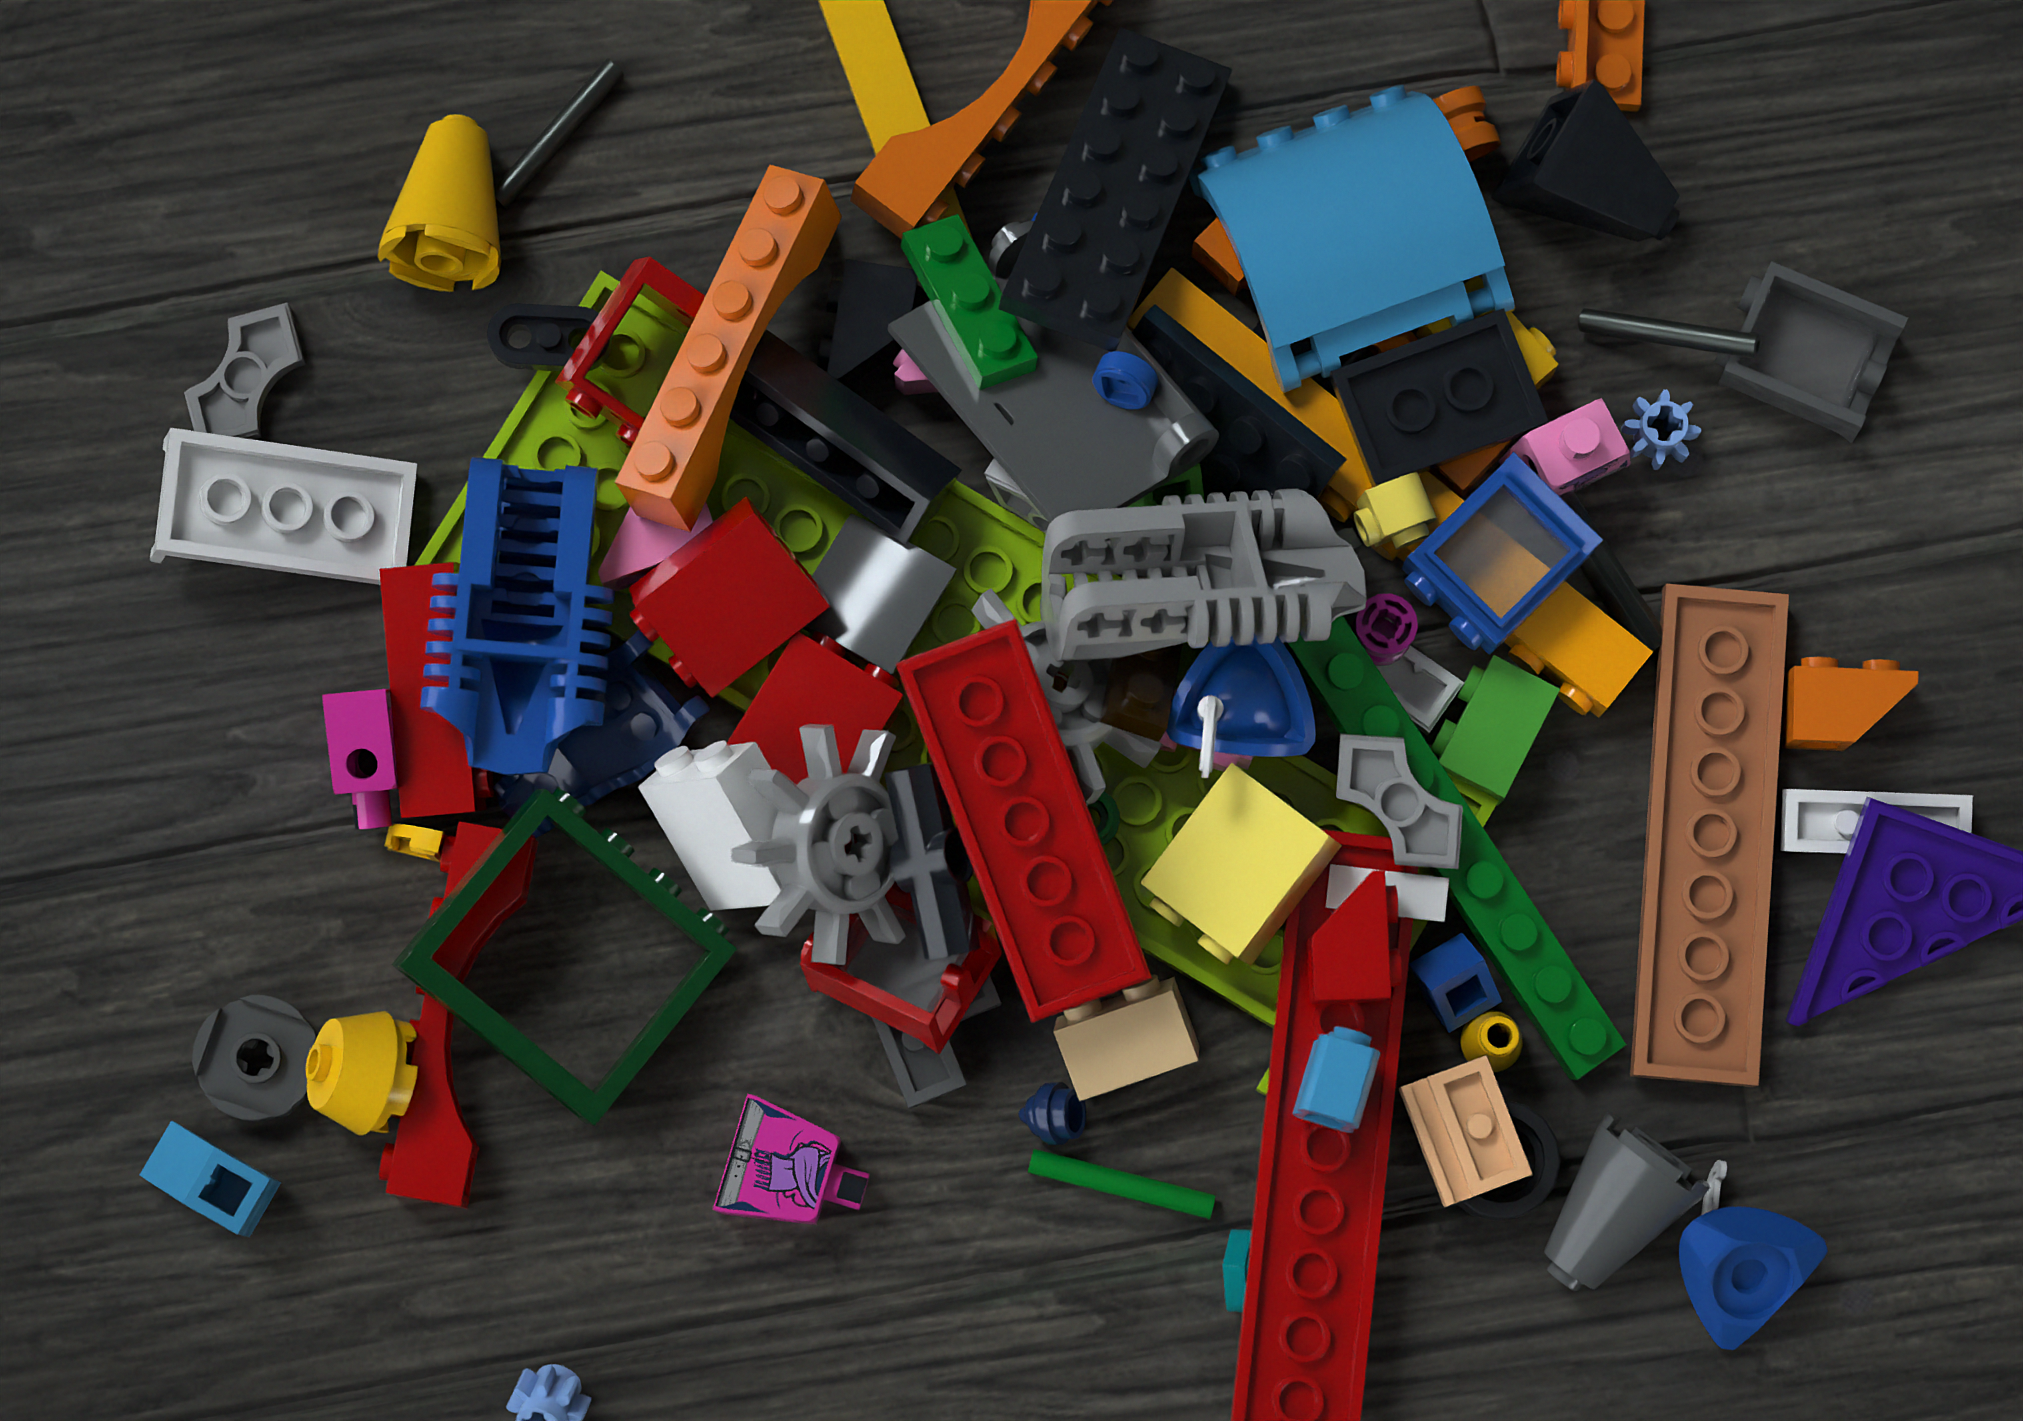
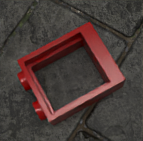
(658, 286)

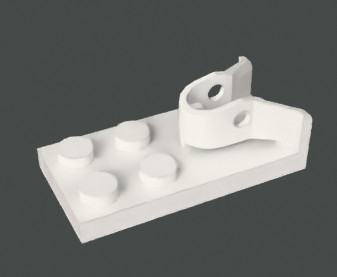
(283, 507)

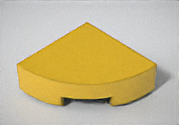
(415, 841)

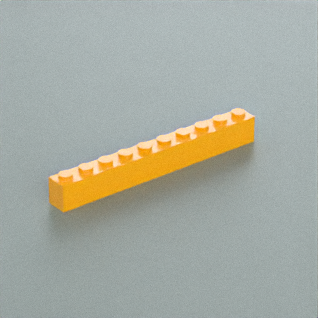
(1562, 638)

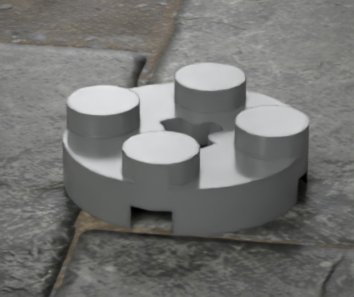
(224, 1075)

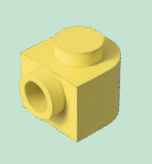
(1395, 513)

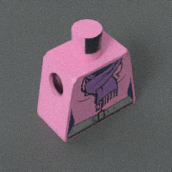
(1574, 448)

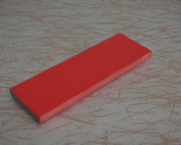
(1023, 820)

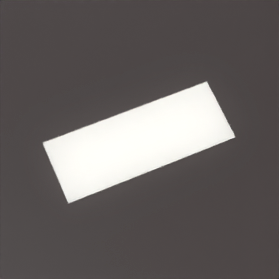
(1417, 894)

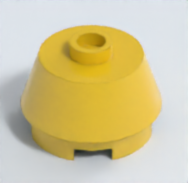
(361, 1071)

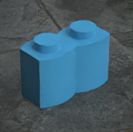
(1337, 1080)

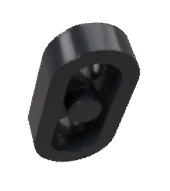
(551, 335)

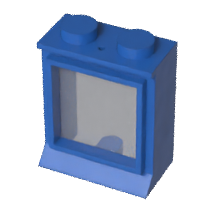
(1500, 555)

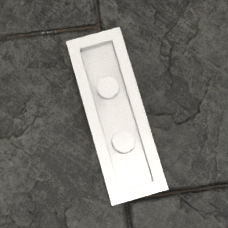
(1828, 817)

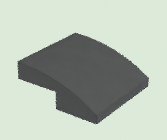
(877, 592)

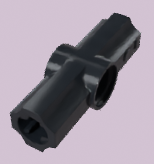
(931, 862)

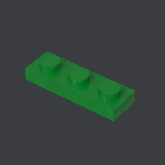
(968, 302)

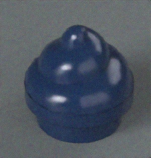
(1054, 1113)

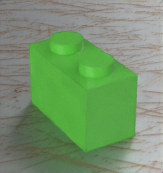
(1495, 727)

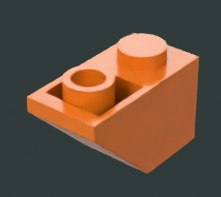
(1836, 705)

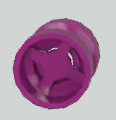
(1380, 638)

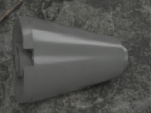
(1618, 1204)

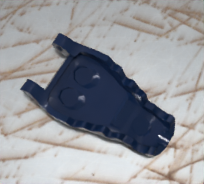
(637, 729)

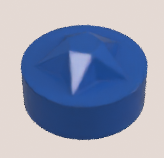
(1125, 380)

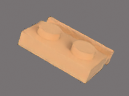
(1465, 1131)

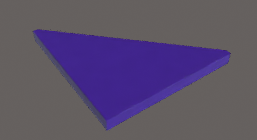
(1902, 902)

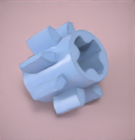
(1674, 421)
(549, 1395)

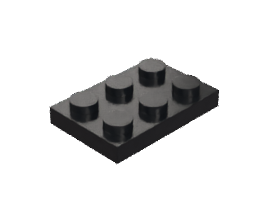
(1438, 398)

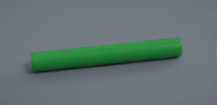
(1121, 1183)

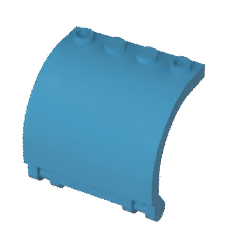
(1355, 229)

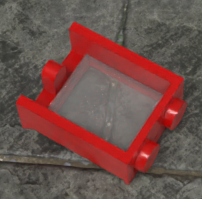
(897, 981)

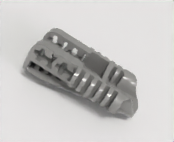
(1207, 573)

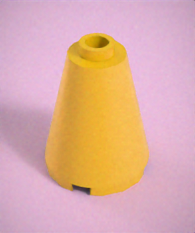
(446, 211)

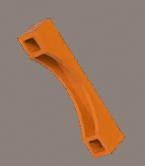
(919, 168)
(684, 431)

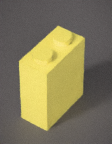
(1238, 867)

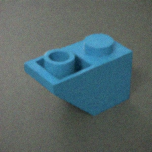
(210, 1180)

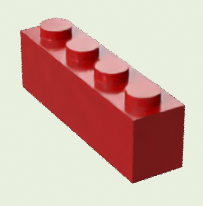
(428, 748)

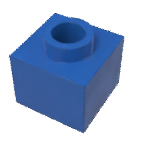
(1455, 982)

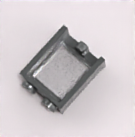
(1817, 350)

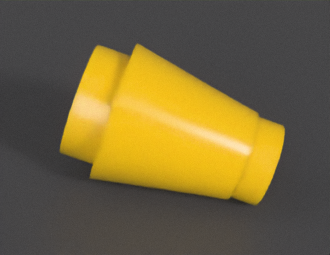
(1476, 1044)

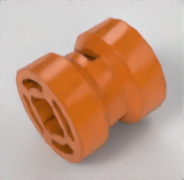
(1465, 115)

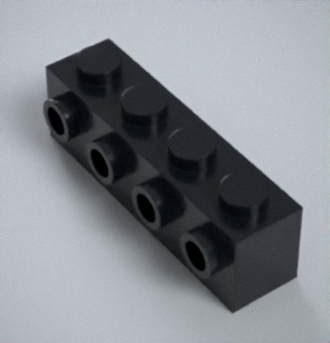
(841, 440)

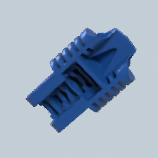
(520, 617)

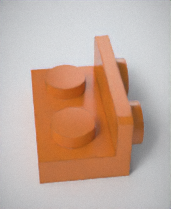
(1603, 46)

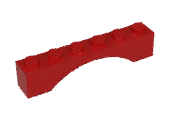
(433, 1143)

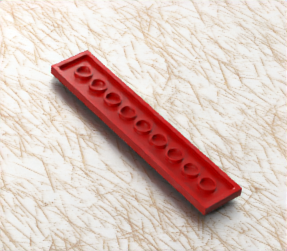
(1318, 1189)

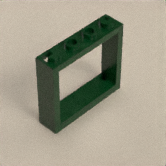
(614, 855)

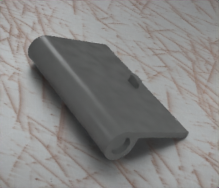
(1064, 438)

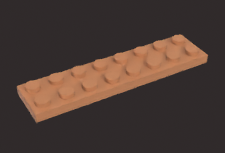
(1710, 836)

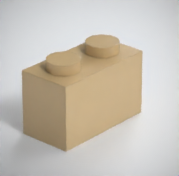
(1126, 1037)

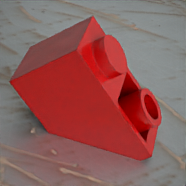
(1351, 948)

